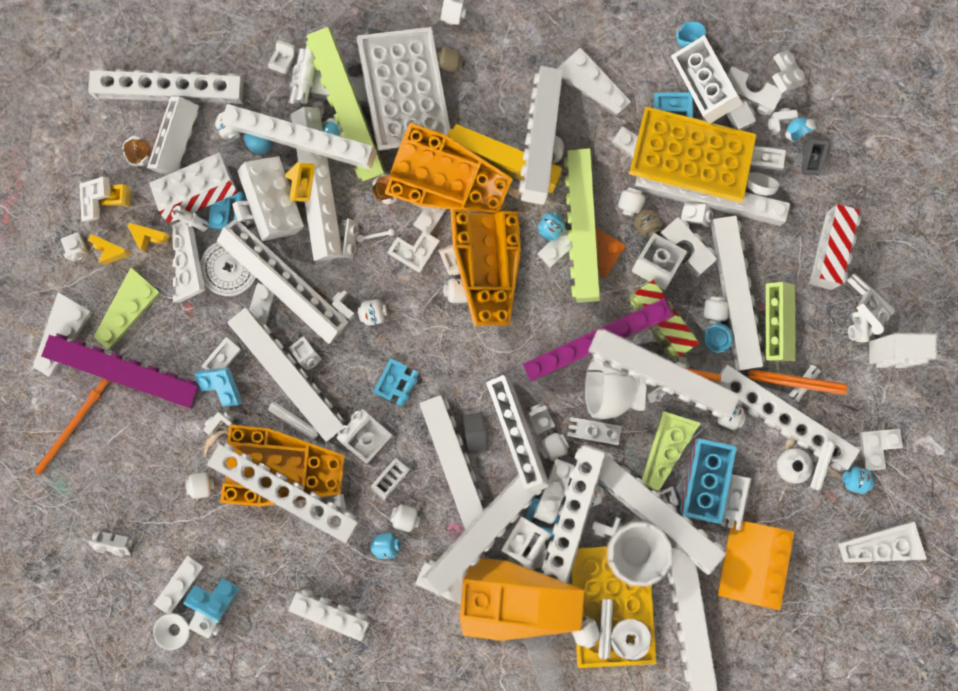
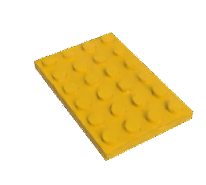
(693, 154)
(599, 582)

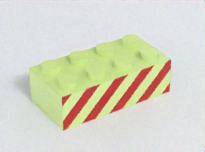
(672, 332)

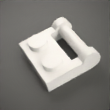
(869, 308)
(520, 539)

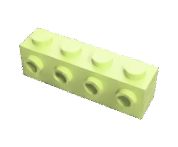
(780, 322)

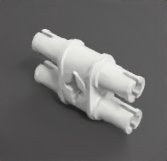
(302, 78)

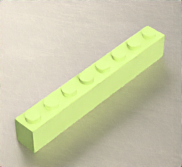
(342, 96)
(583, 225)

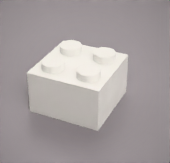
(659, 261)

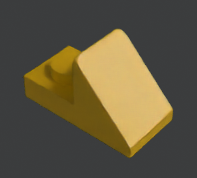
(302, 180)
(119, 195)
(143, 235)
(110, 251)

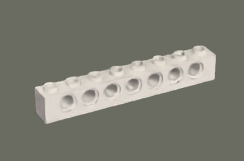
(99, 86)
(845, 451)
(596, 458)
(219, 462)

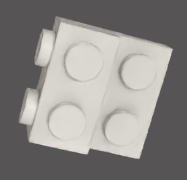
(363, 435)

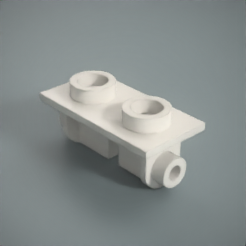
(348, 230)
(118, 547)

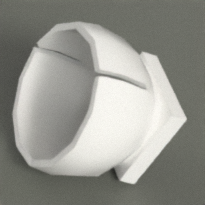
(612, 390)
(639, 553)

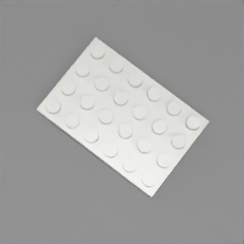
(402, 83)

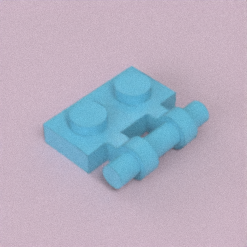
(390, 380)

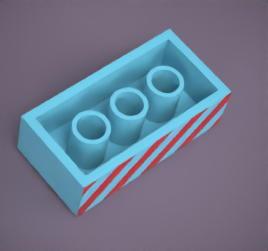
(707, 480)

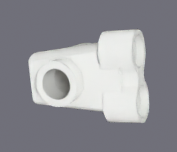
(860, 330)

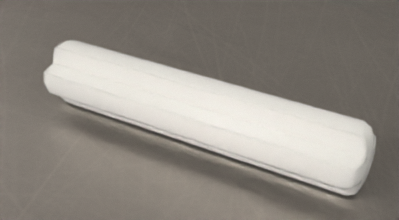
(862, 287)
(293, 420)
(823, 463)
(605, 628)

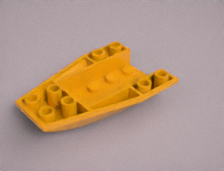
(444, 174)
(488, 262)
(296, 459)
(517, 602)

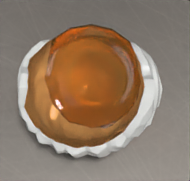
(137, 151)
(379, 186)

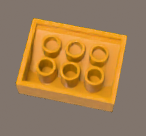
(756, 564)

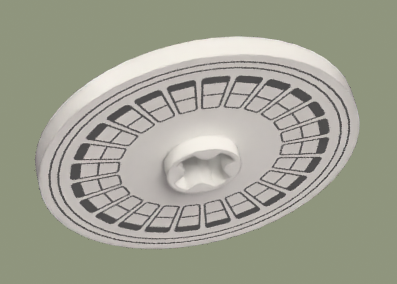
(221, 280)

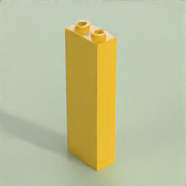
(499, 154)

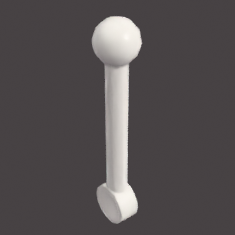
(360, 238)

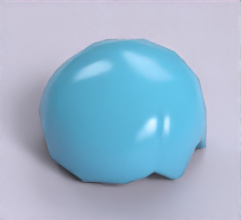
(689, 33)
(257, 145)
(718, 338)

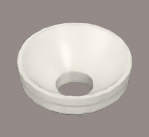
(762, 184)
(785, 468)
(163, 635)

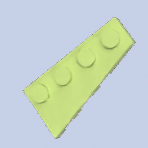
(128, 305)
(667, 447)

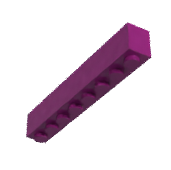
(578, 348)
(120, 371)

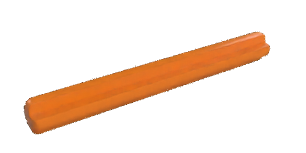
(796, 381)

